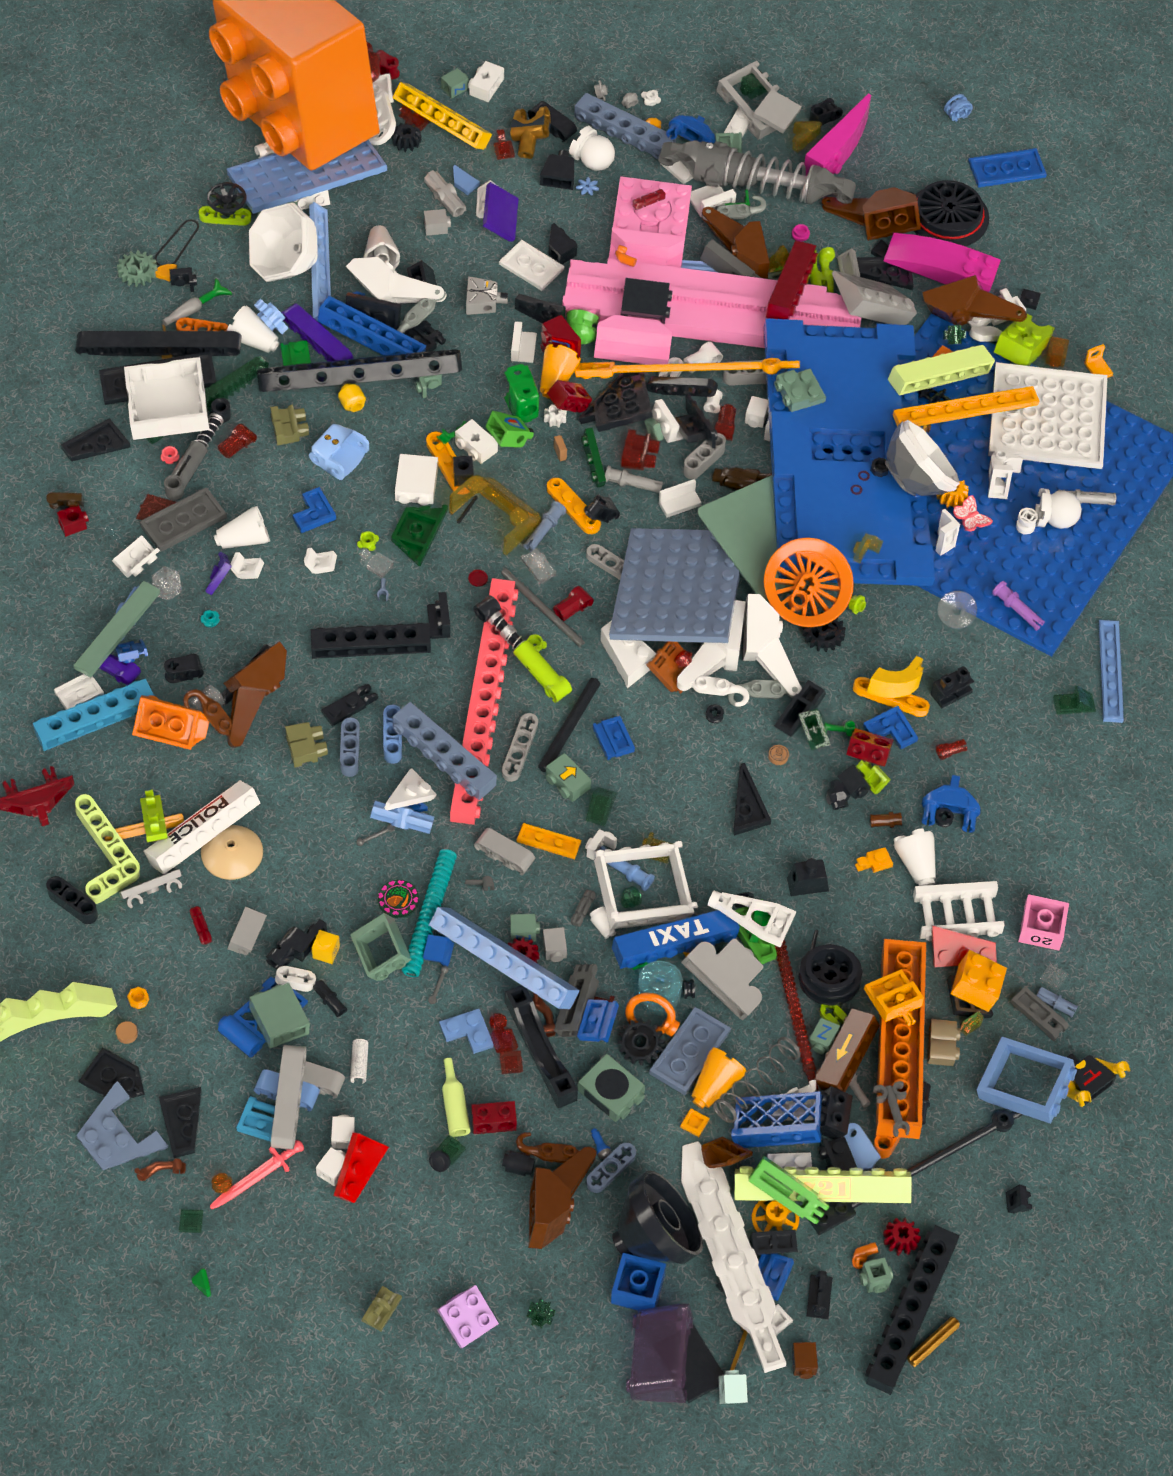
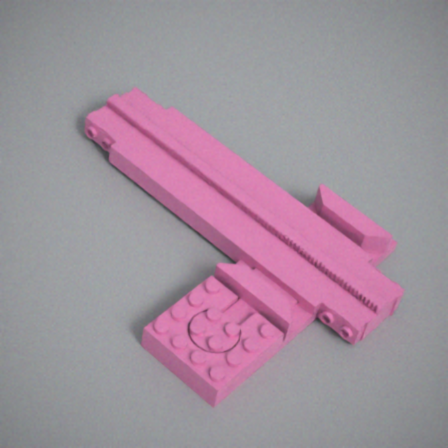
(702, 303)

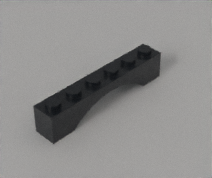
(549, 1065)

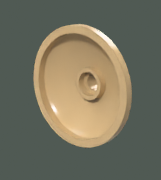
(233, 861)

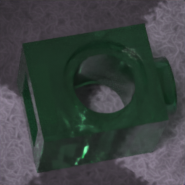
(751, 86)

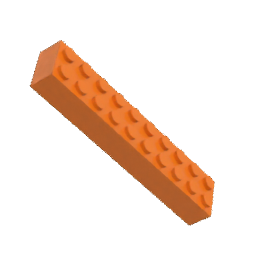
(902, 1045)

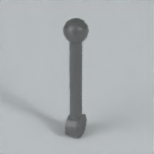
(360, 842)
(432, 999)

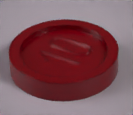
(478, 578)

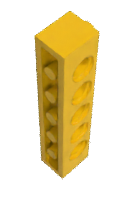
(442, 115)

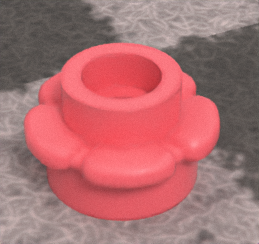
(167, 451)

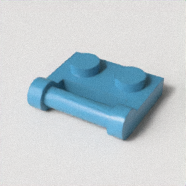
(256, 1123)

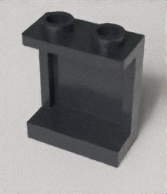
(646, 299)

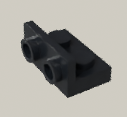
(439, 617)
(837, 1154)

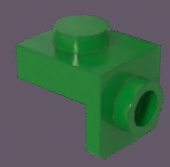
(761, 918)

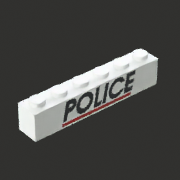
(202, 827)

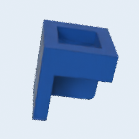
(438, 949)

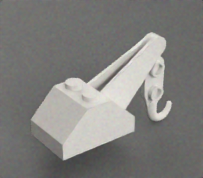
(713, 657)

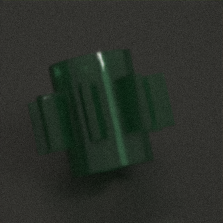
(954, 334)
(546, 1312)

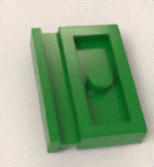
(295, 353)

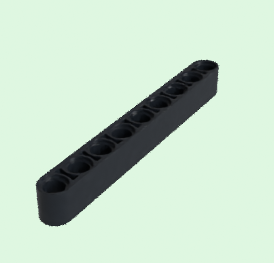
(158, 343)

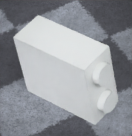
(416, 479)

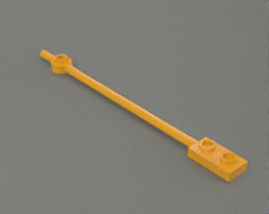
(607, 369)

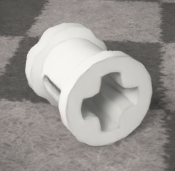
(712, 403)

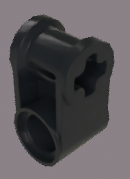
(825, 111)
(602, 509)
(184, 667)

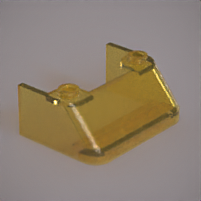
(521, 514)

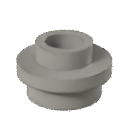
(629, 100)

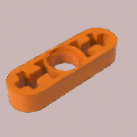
(217, 326)

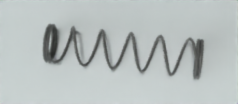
(725, 1117)

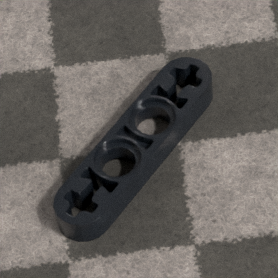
(702, 386)

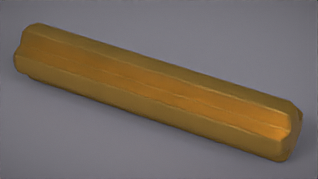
(933, 1341)

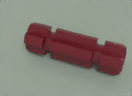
(648, 199)
(200, 925)

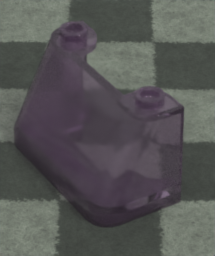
(660, 1353)

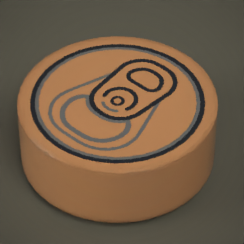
(778, 755)

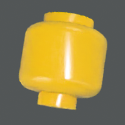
(352, 397)

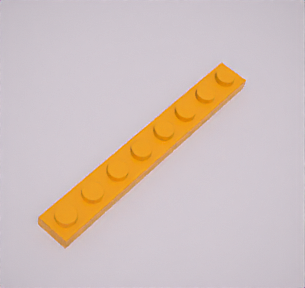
(968, 407)

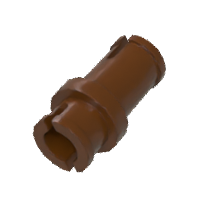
(890, 819)

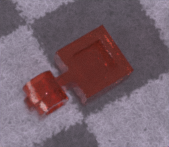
(502, 1038)

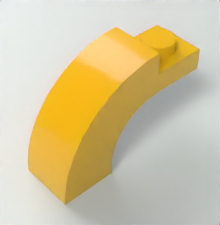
(896, 683)

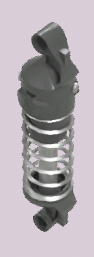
(721, 164)

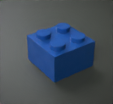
(638, 1282)

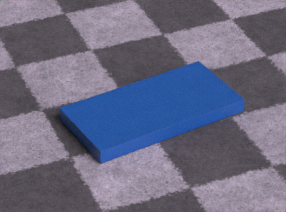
(1007, 167)

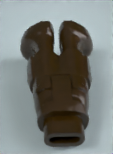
(738, 478)

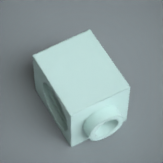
(732, 1387)

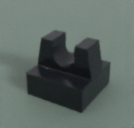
(1018, 1199)

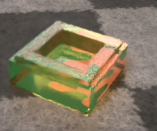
(972, 1023)

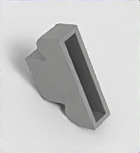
(727, 974)

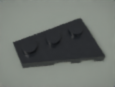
(538, 309)

